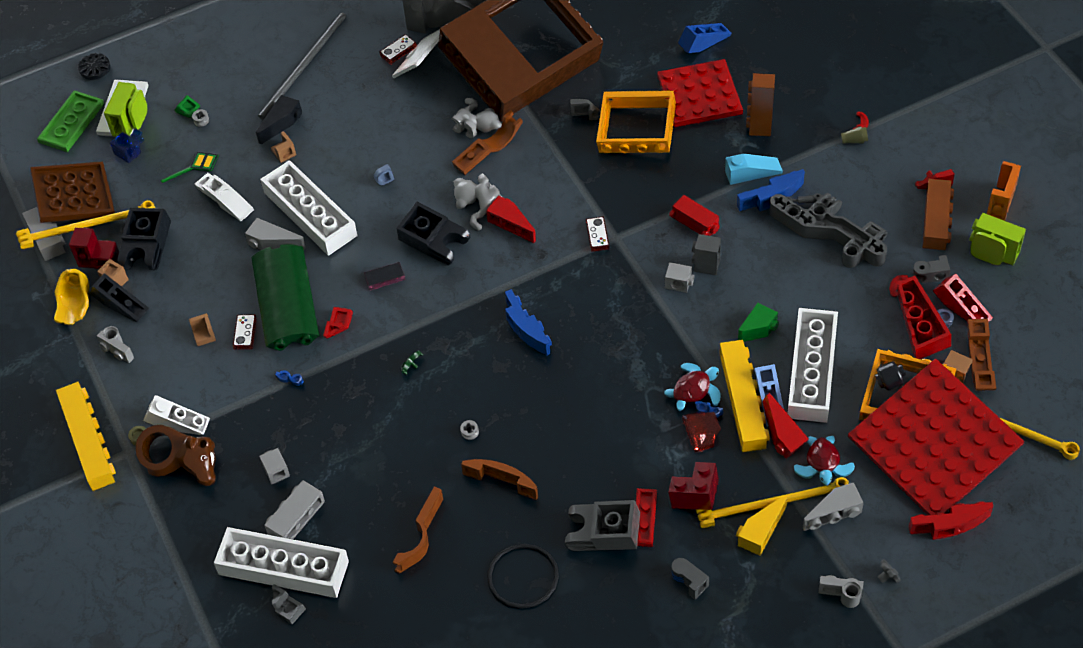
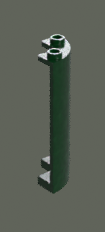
(284, 296)

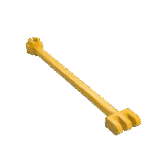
(26, 239)
(1062, 447)
(707, 516)

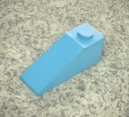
(750, 167)

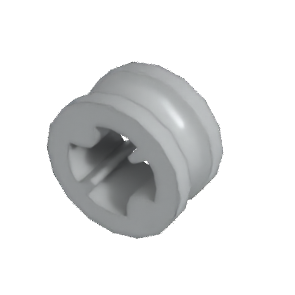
(204, 118)
(475, 431)

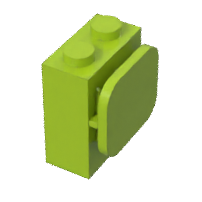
(125, 109)
(996, 240)

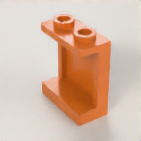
(999, 199)

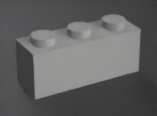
(49, 246)
(295, 511)

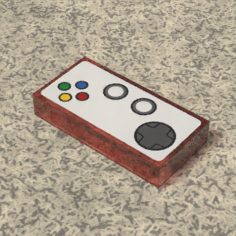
(398, 49)
(597, 233)
(244, 331)

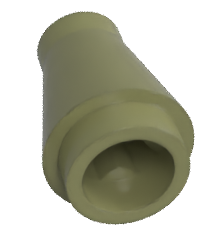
(856, 135)

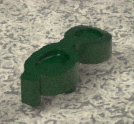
(409, 361)

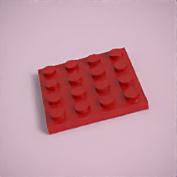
(701, 92)

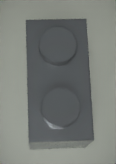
(706, 254)

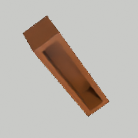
(761, 104)
(937, 214)

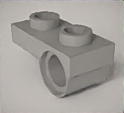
(111, 341)
(840, 587)

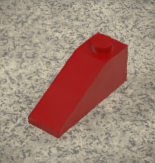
(508, 217)
(960, 299)
(784, 431)

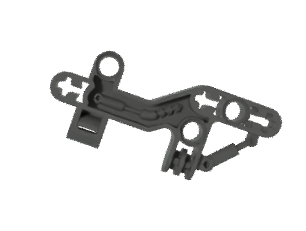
(820, 223)

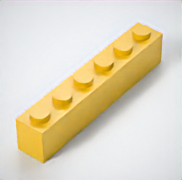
(743, 396)
(85, 436)

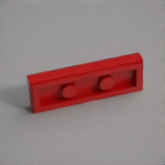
(646, 502)

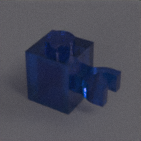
(127, 146)

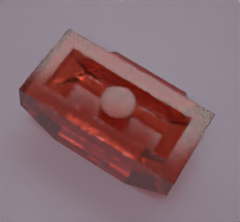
(701, 429)

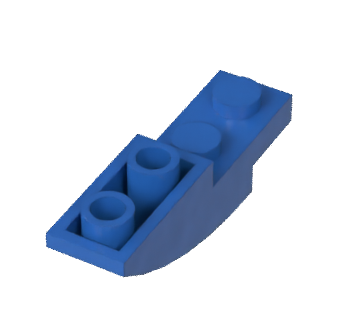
(784, 185)
(526, 326)

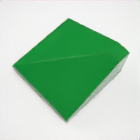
(187, 107)

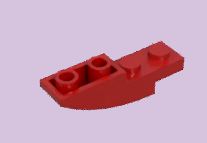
(959, 520)

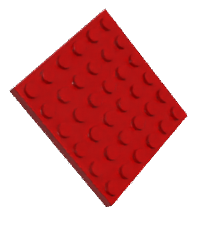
(935, 439)

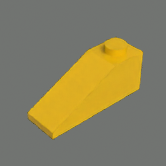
(759, 527)

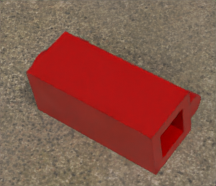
(695, 216)

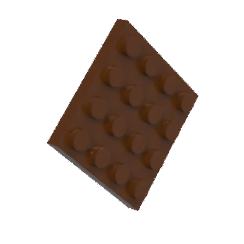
(71, 191)

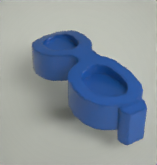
(284, 376)
(703, 407)

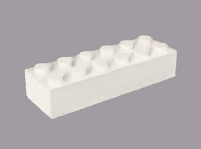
(309, 207)
(812, 365)
(281, 562)

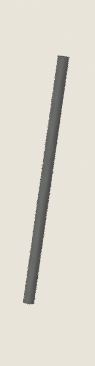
(303, 64)

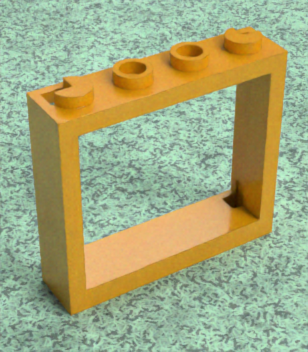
(635, 99)
(882, 357)

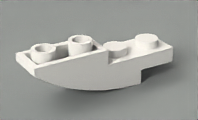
(225, 196)

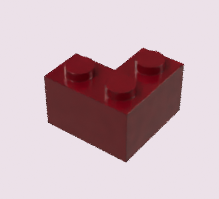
(90, 251)
(695, 491)

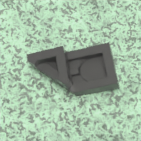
(584, 107)
(286, 606)

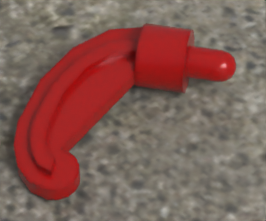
(864, 120)
(894, 284)

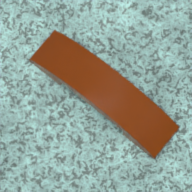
(979, 352)
(478, 467)

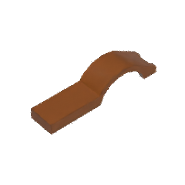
(481, 148)
(427, 513)

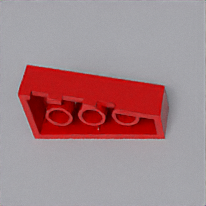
(924, 324)

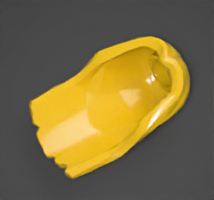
(71, 296)

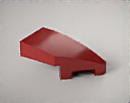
(945, 175)
(338, 322)

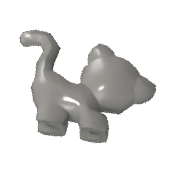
(483, 121)
(467, 192)

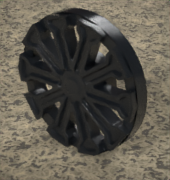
(94, 66)

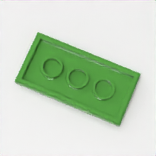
(70, 121)

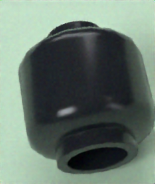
(890, 375)

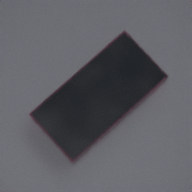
(384, 276)

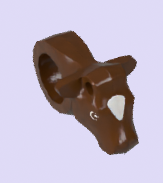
(189, 452)

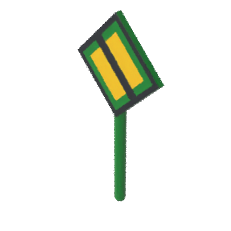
(201, 161)

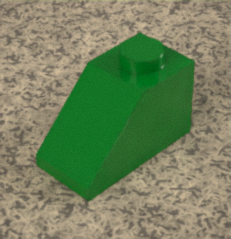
(758, 323)

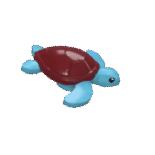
(695, 386)
(824, 459)

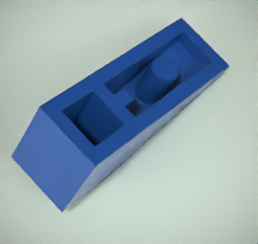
(700, 37)

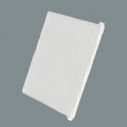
(418, 54)

